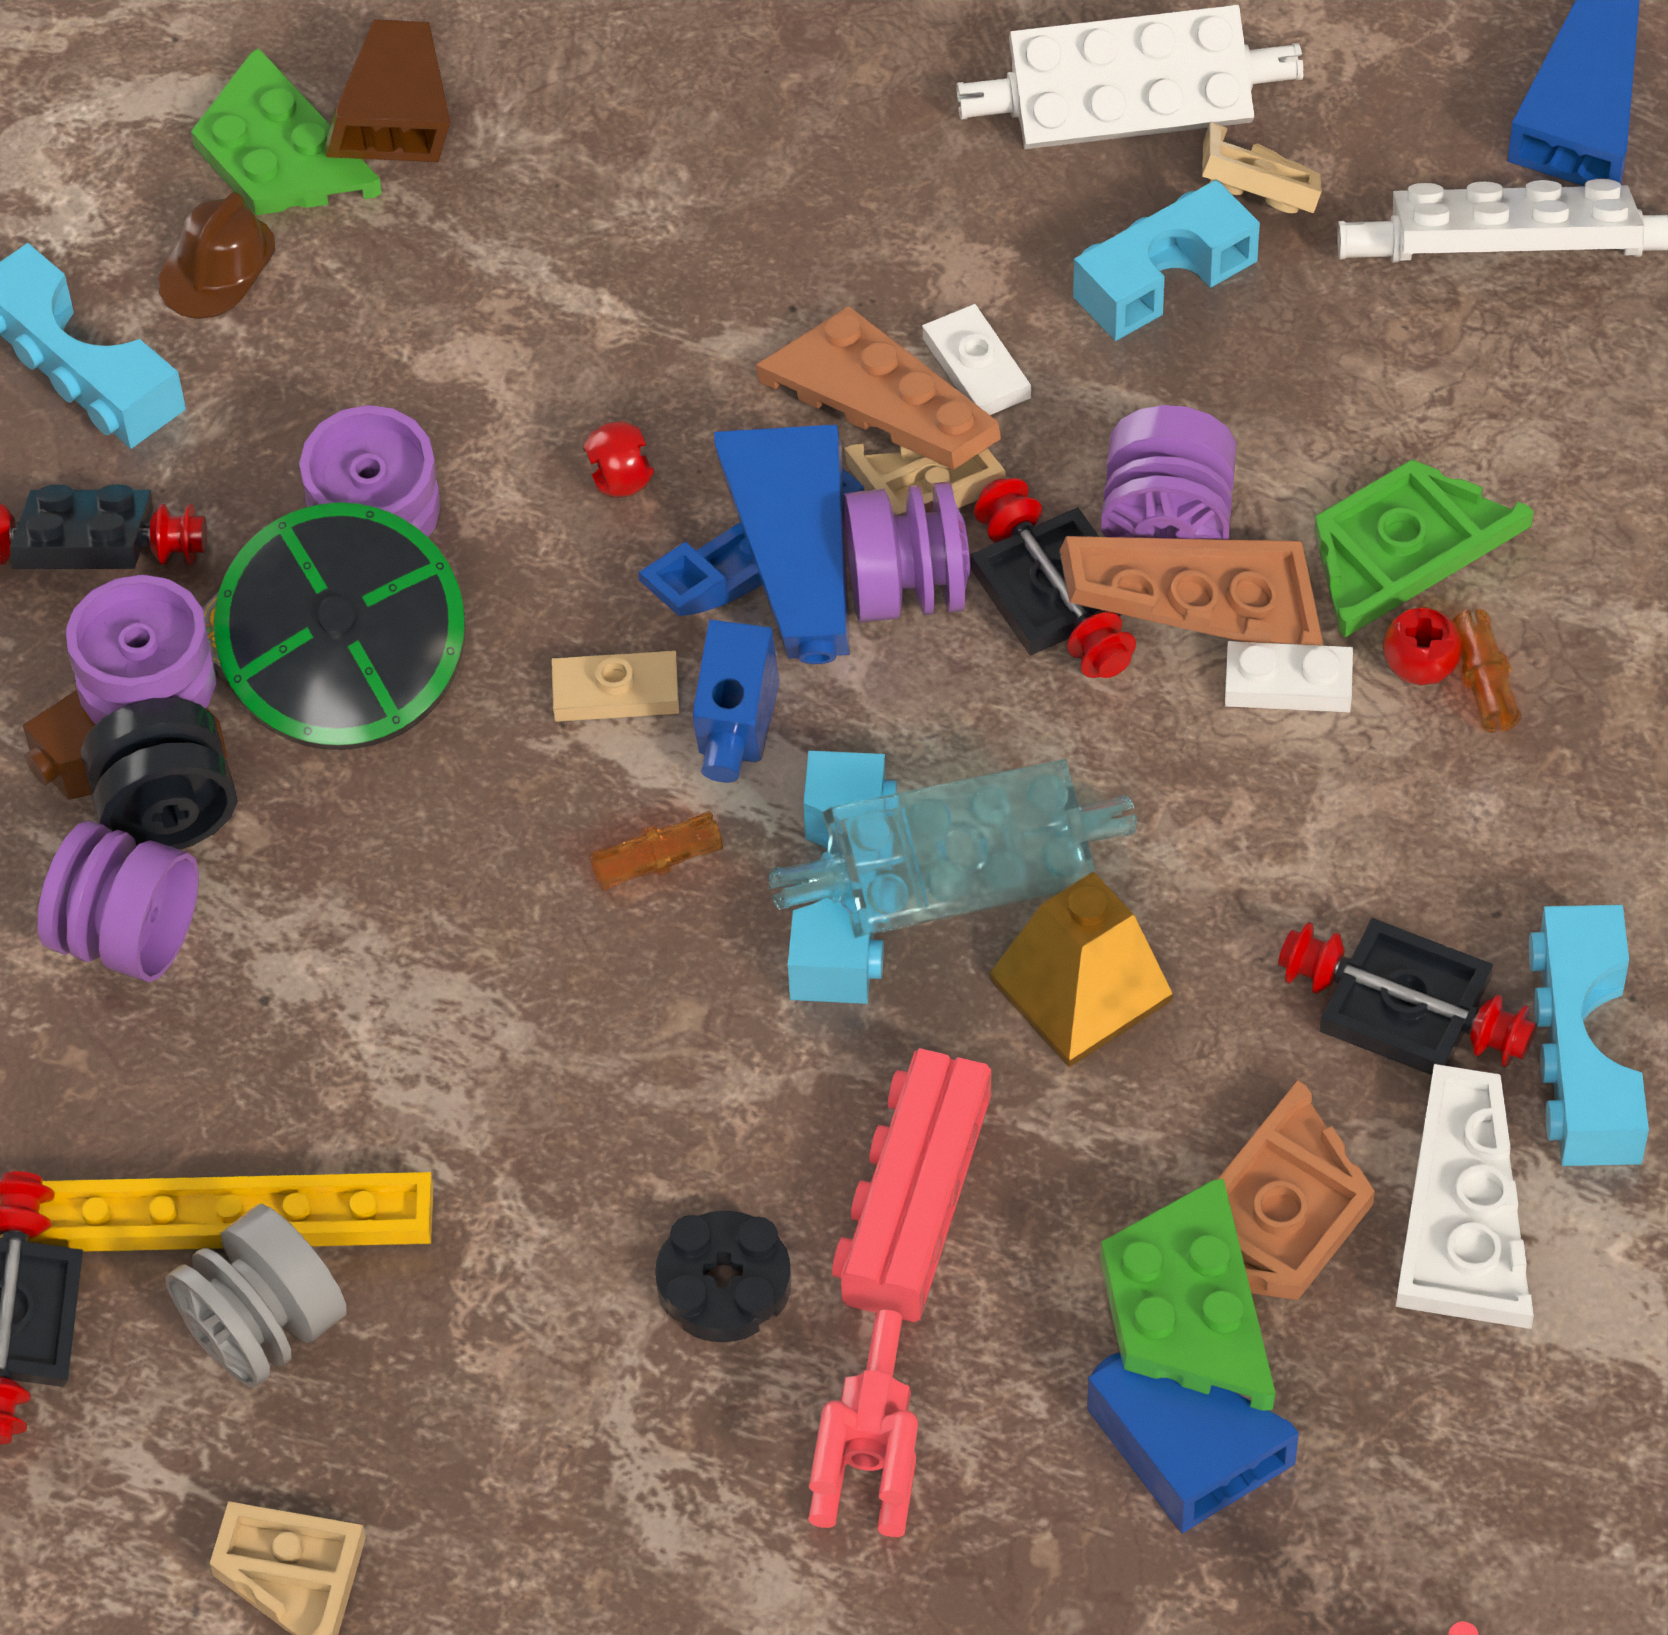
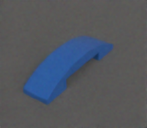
(712, 575)

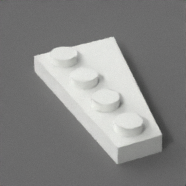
(1463, 1220)

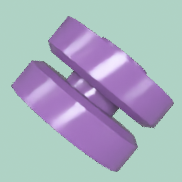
(374, 461)
(138, 644)

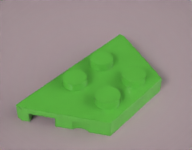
(273, 143)
(1406, 538)
(1187, 1299)

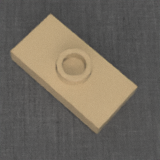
(615, 686)

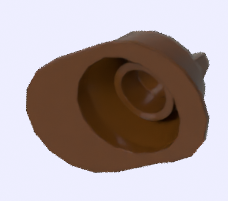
(215, 258)

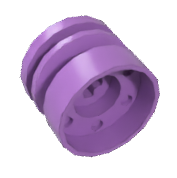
(1169, 475)
(905, 552)
(118, 901)

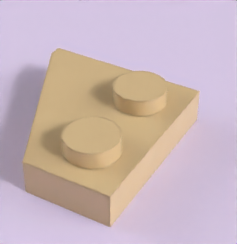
(1259, 171)
(906, 468)
(289, 1565)

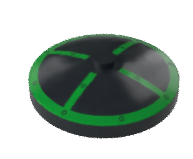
(339, 626)

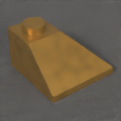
(1082, 970)

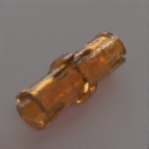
(1486, 672)
(656, 850)

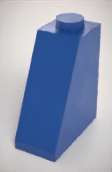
(1189, 1445)

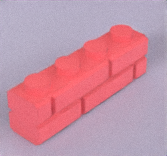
(914, 1185)

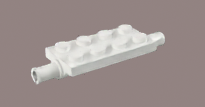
(1130, 77)
(1506, 220)

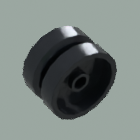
(160, 772)

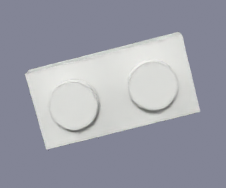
(1289, 676)

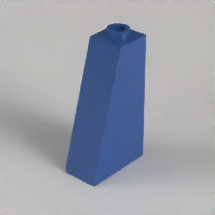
(1581, 97)
(794, 523)

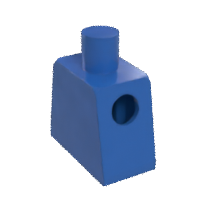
(734, 697)

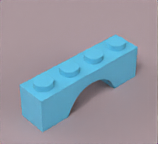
(120, 385)
(823, 953)
(1597, 1102)

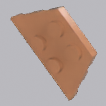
(1293, 1197)

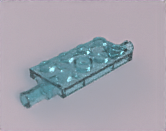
(954, 848)

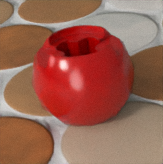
(618, 459)
(1425, 628)

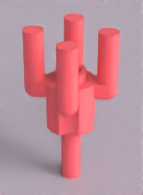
(869, 1432)

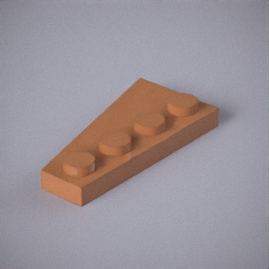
(881, 386)
(1202, 585)

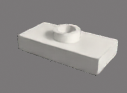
(976, 360)

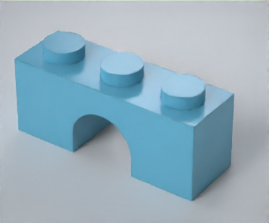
(1199, 232)

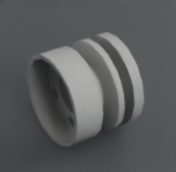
(269, 1286)

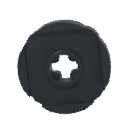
(717, 1240)

